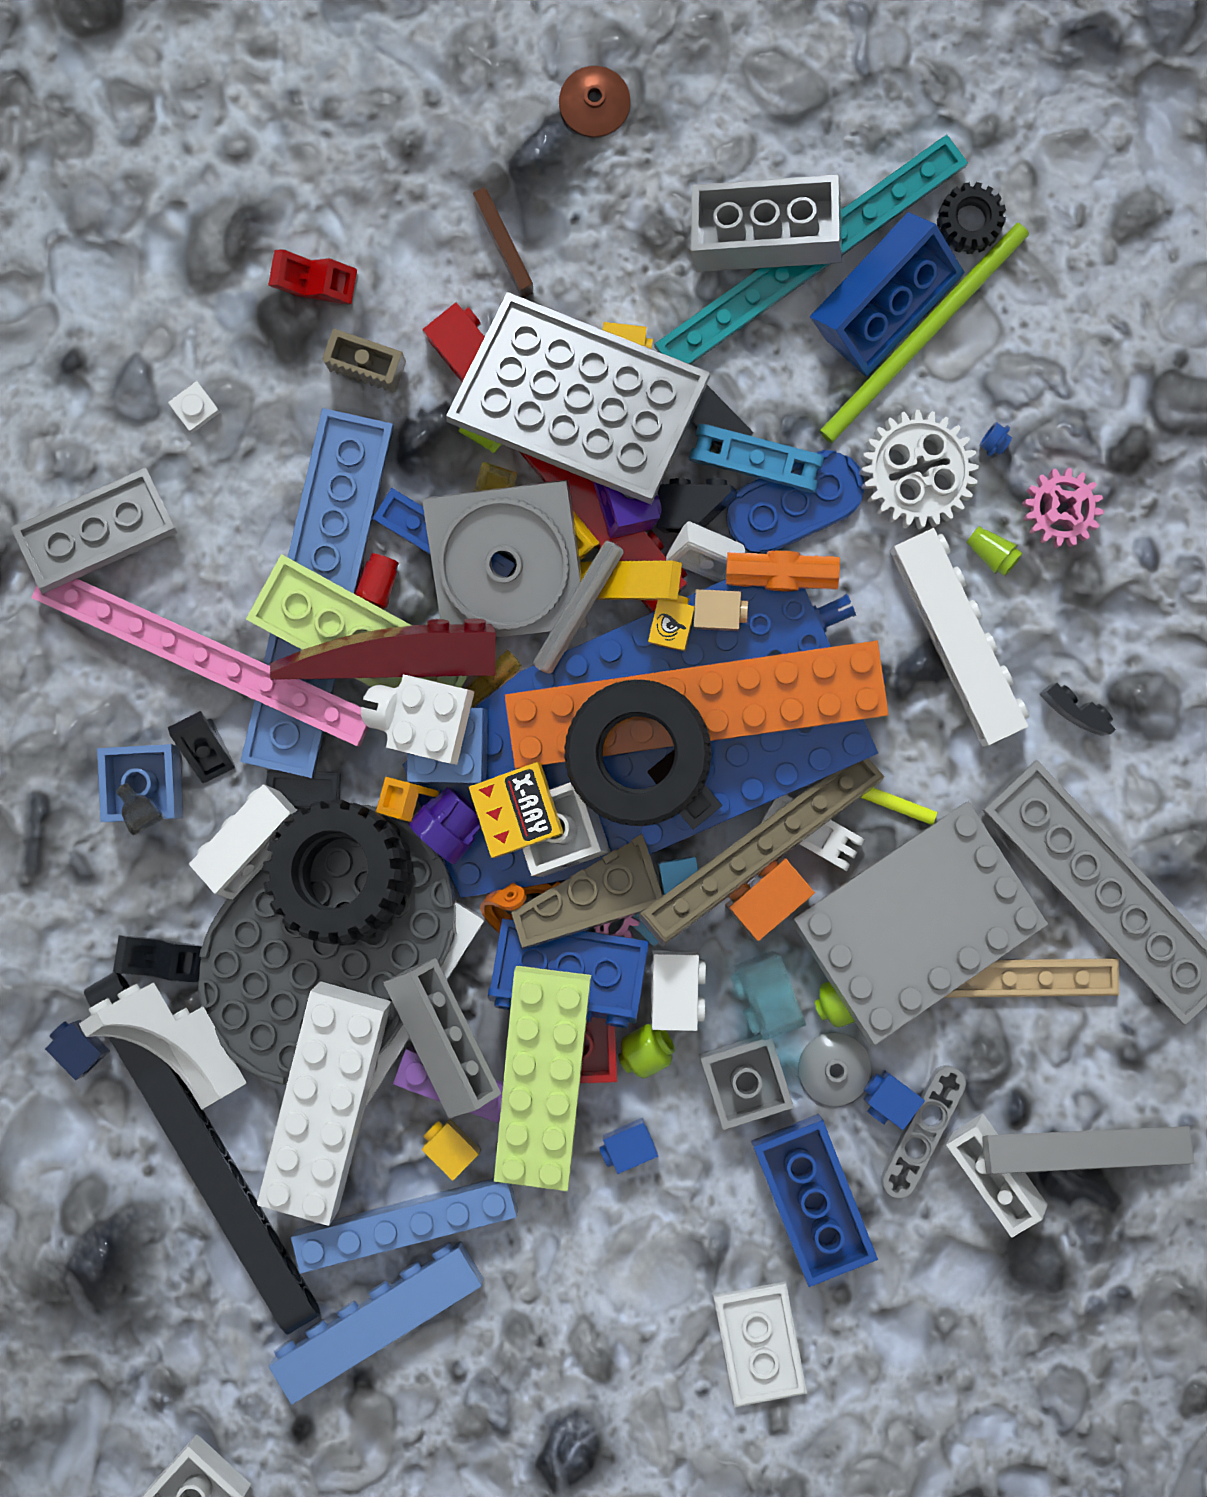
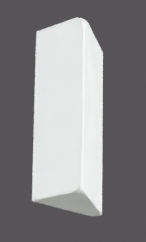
(703, 551)

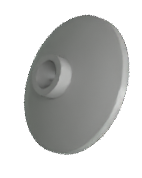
(816, 1064)

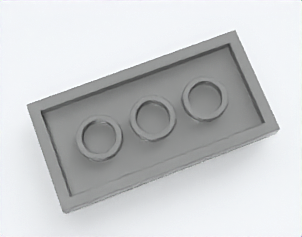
(93, 530)

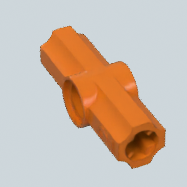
(782, 571)

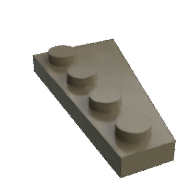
(602, 893)

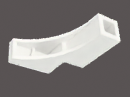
(181, 1040)

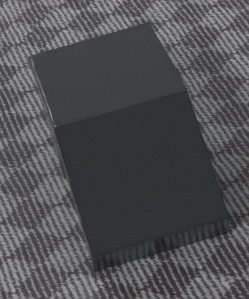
(157, 958)

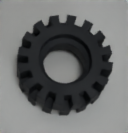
(977, 197)

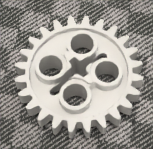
(908, 439)

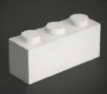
(242, 843)
(1008, 1195)

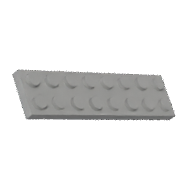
(1105, 888)

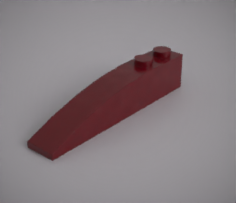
(409, 650)

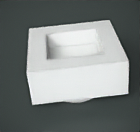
(194, 407)

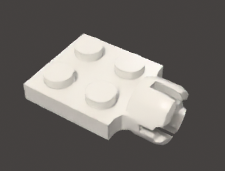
(421, 717)

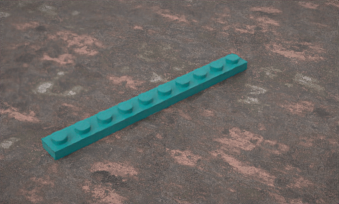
(772, 284)

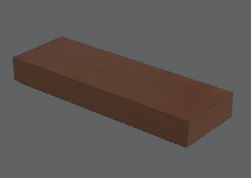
(503, 242)

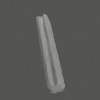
(578, 607)

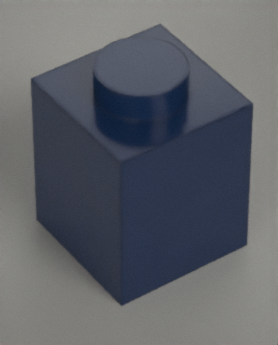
(75, 1050)

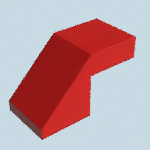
(312, 279)

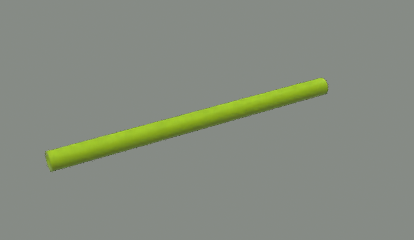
(924, 332)

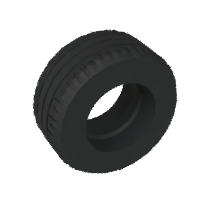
(585, 752)

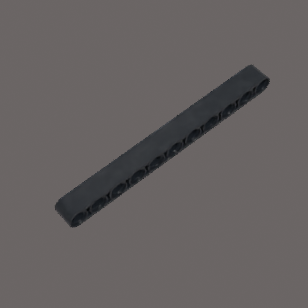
(215, 1175)

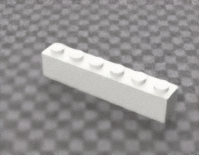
(959, 638)

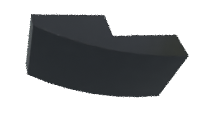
(1088, 717)

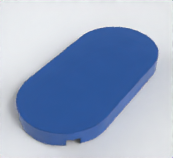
(776, 515)

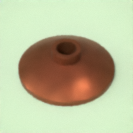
(598, 117)

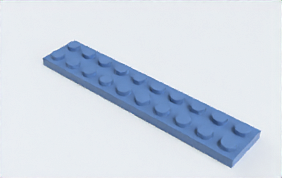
(332, 542)

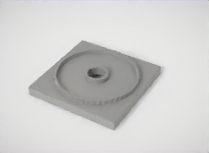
(529, 523)

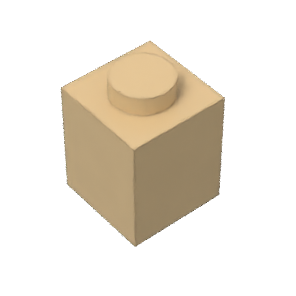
(719, 610)

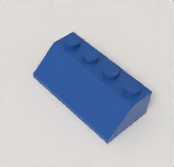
(888, 293)

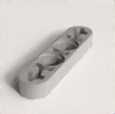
(928, 1133)

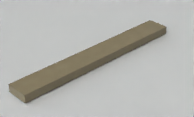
(758, 850)

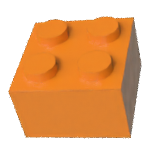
(769, 898)

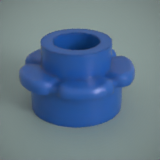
(996, 439)

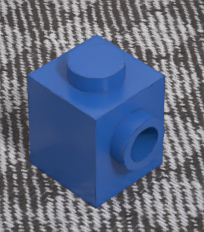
(891, 1100)

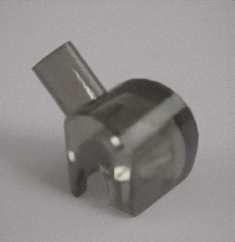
(138, 810)

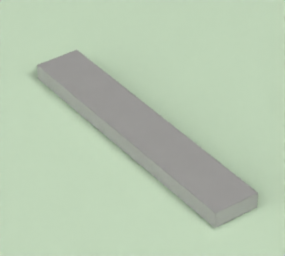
(1087, 1150)

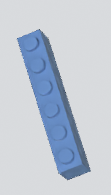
(403, 1224)
(376, 1321)

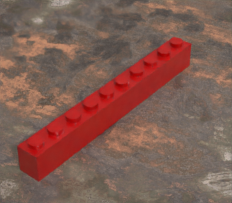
(457, 342)

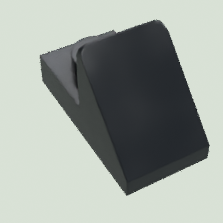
(202, 746)

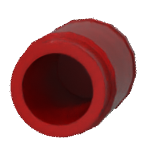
(378, 580)

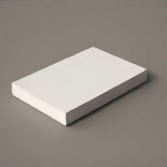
(760, 1344)

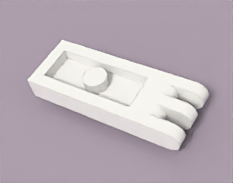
(827, 840)

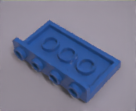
(611, 960)

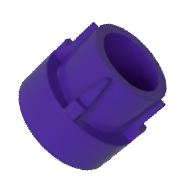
(447, 824)

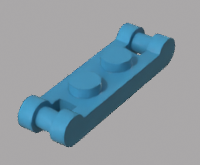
(756, 457)

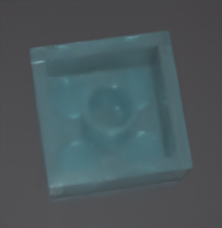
(768, 995)

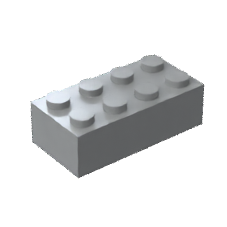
(766, 223)

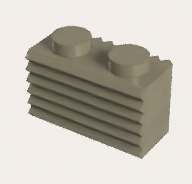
(364, 360)

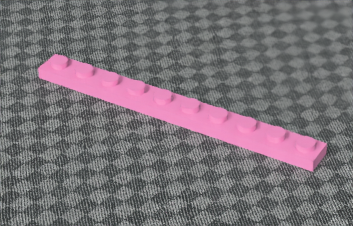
(207, 658)

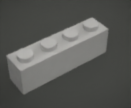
(442, 1038)

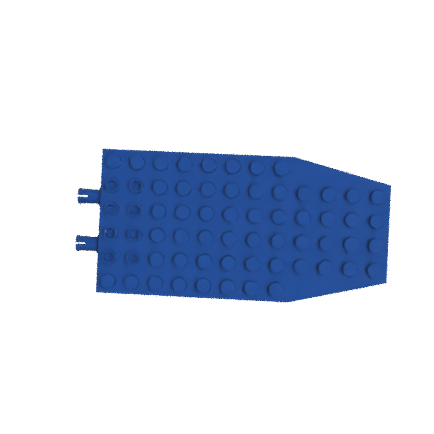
(742, 769)

